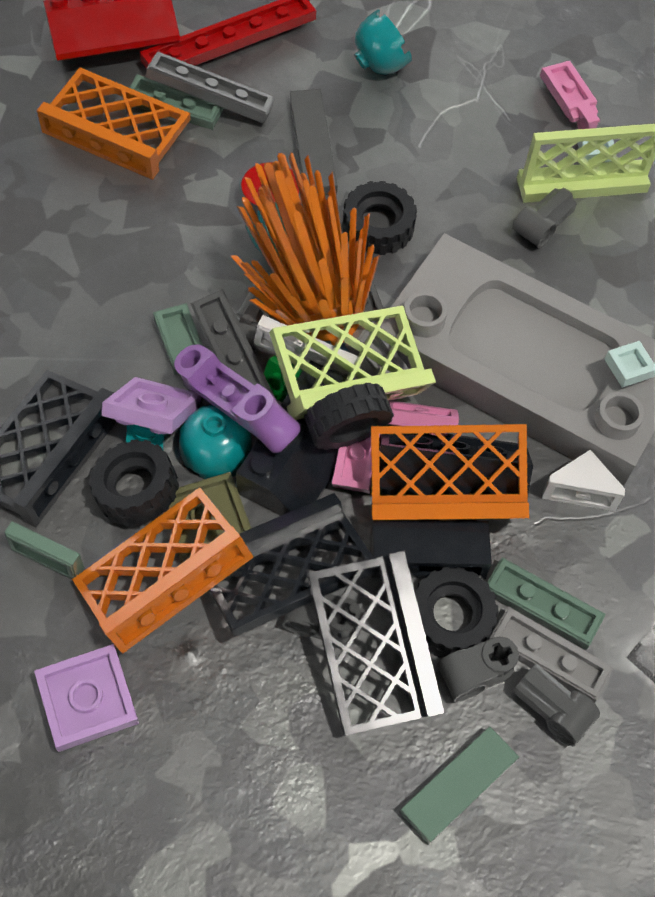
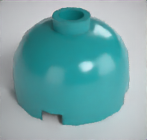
(380, 45)
(213, 443)

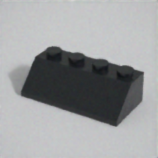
(448, 465)
(296, 473)

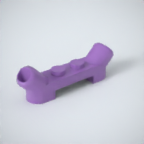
(236, 397)

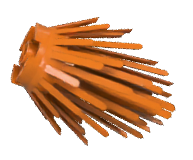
(315, 270)

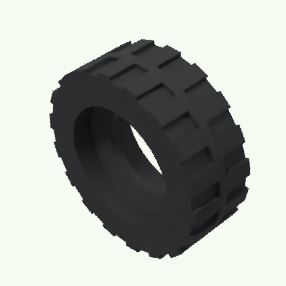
(386, 197)
(348, 415)
(143, 505)
(474, 592)

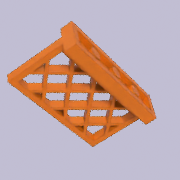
(101, 138)
(450, 505)
(175, 585)

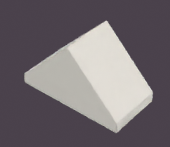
(585, 484)

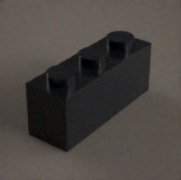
(434, 544)

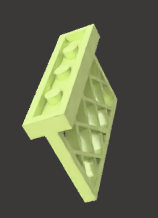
(592, 176)
(396, 384)

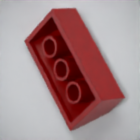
(107, 26)

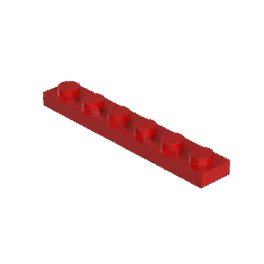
(235, 32)

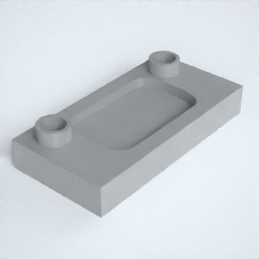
(527, 355)

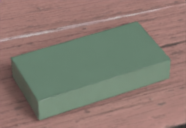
(176, 330)
(44, 550)

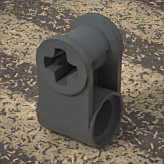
(304, 621)
(472, 671)

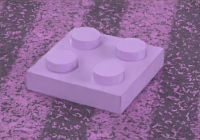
(151, 405)
(86, 697)

